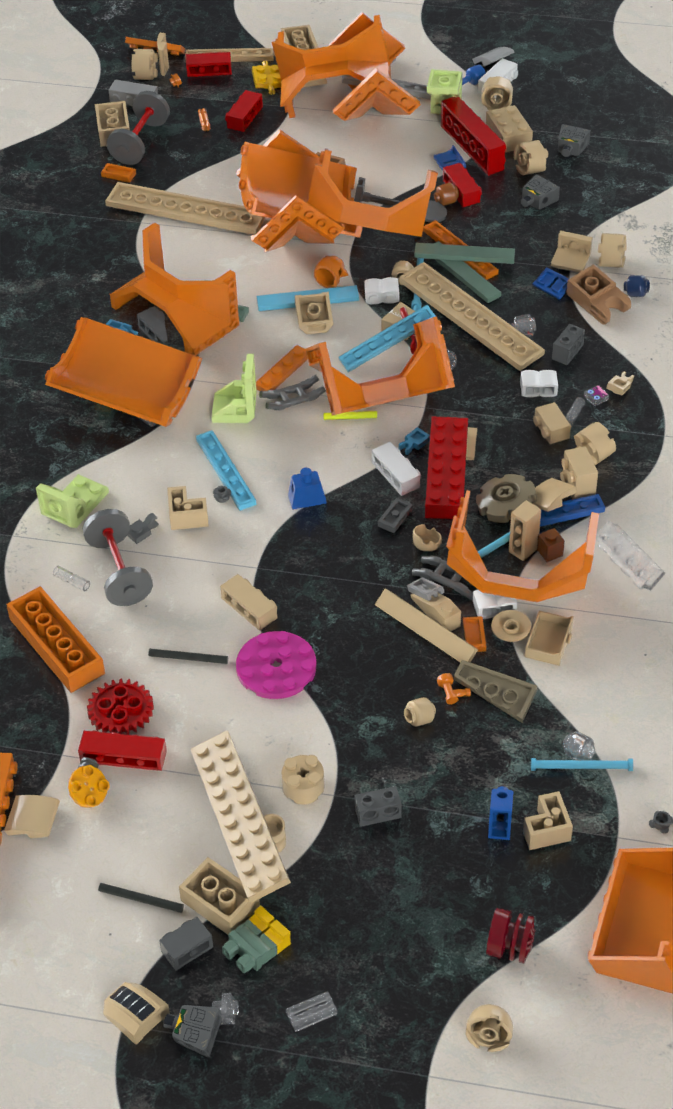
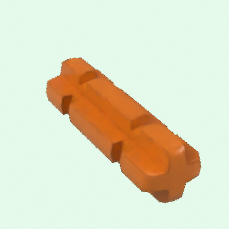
(204, 119)

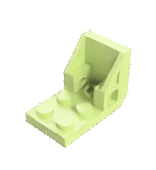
(443, 85)
(231, 403)
(72, 503)

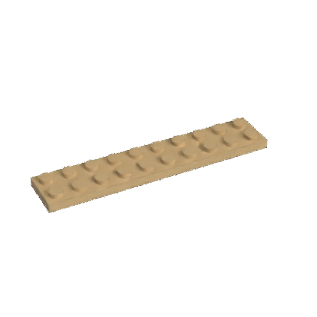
(184, 208)
(472, 316)
(240, 817)

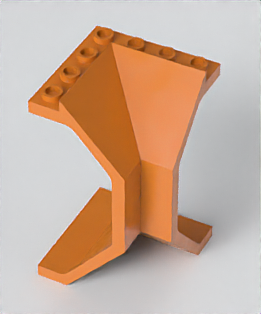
(353, 58)
(377, 88)
(297, 216)
(402, 218)
(197, 308)
(424, 373)
(563, 579)

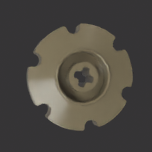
(503, 495)

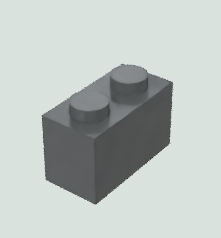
(186, 943)

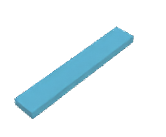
(287, 300)
(384, 339)
(226, 470)

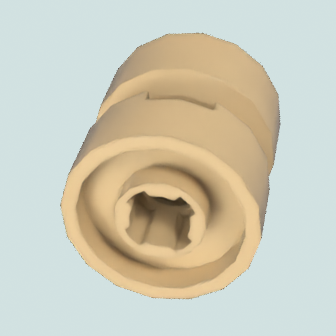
(277, 829)

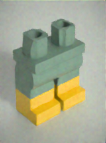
(257, 940)

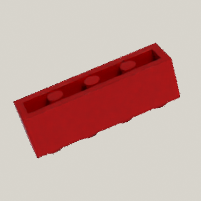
(123, 750)

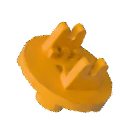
(94, 779)

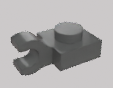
(141, 530)

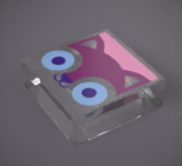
(596, 395)

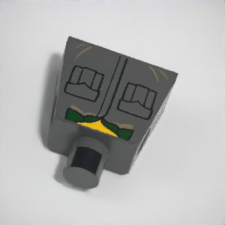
(573, 140)
(539, 193)
(195, 1027)

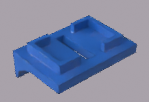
(449, 158)
(546, 278)

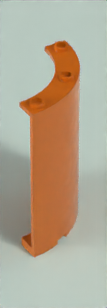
(275, 176)
(125, 372)

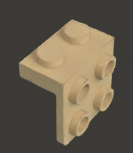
(572, 252)

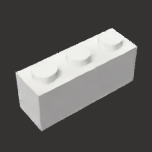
(503, 69)
(396, 468)

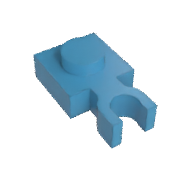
(415, 439)

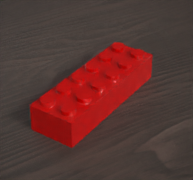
(473, 135)
(446, 466)

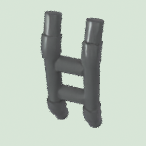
(299, 388)
(436, 575)

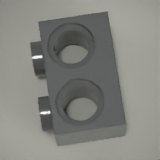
(568, 344)
(378, 806)

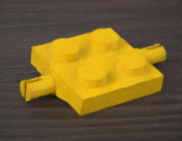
(266, 77)

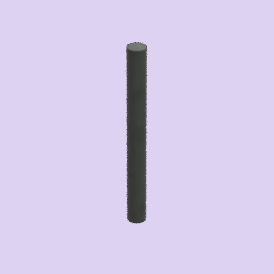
(188, 656)
(140, 897)

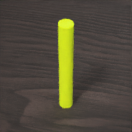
(351, 415)

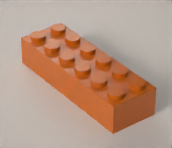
(56, 639)

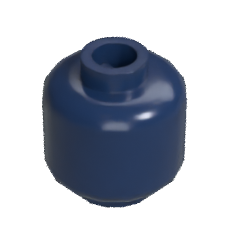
(637, 286)

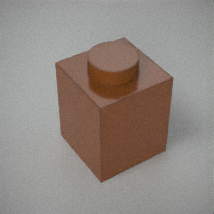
(550, 545)

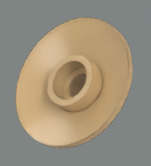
(511, 625)

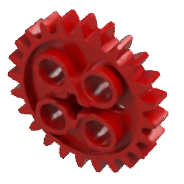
(120, 707)

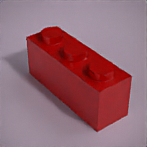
(208, 64)
(244, 111)
(468, 190)

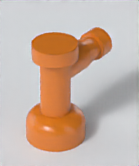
(445, 681)

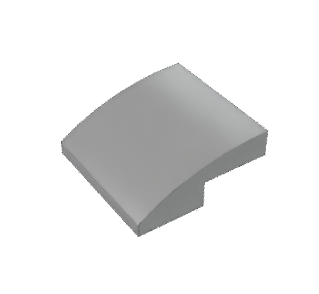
(493, 55)

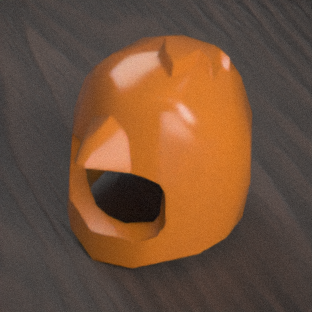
(329, 271)

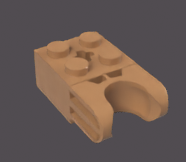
(597, 294)

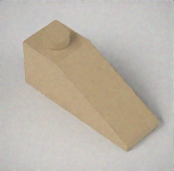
(440, 610)

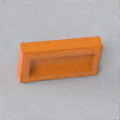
(118, 172)
(474, 632)

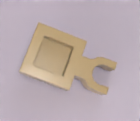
(621, 384)

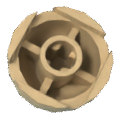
(489, 1027)

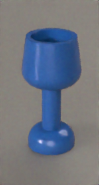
(473, 74)

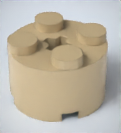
(144, 64)
(497, 93)
(530, 157)
(612, 250)
(596, 441)
(303, 779)

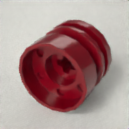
(510, 935)

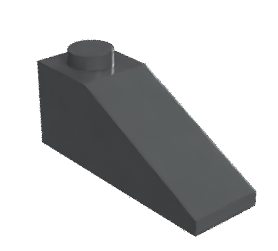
(153, 325)

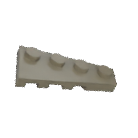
(497, 688)

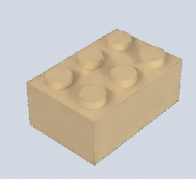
(110, 118)
(509, 126)
(217, 896)

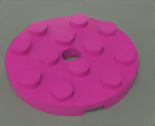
(256, 660)

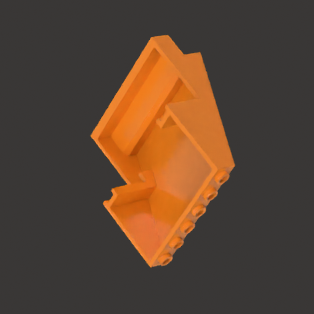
(637, 920)

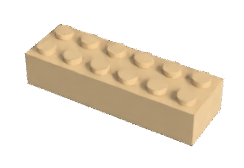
(301, 38)

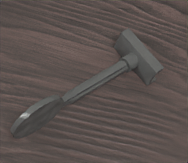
(434, 211)

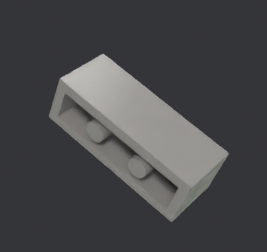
(127, 91)

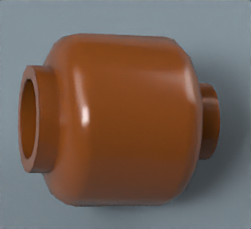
(446, 194)

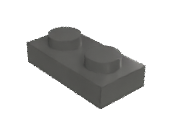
(395, 515)

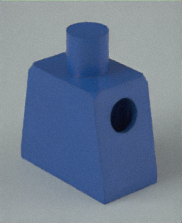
(306, 489)
(500, 804)

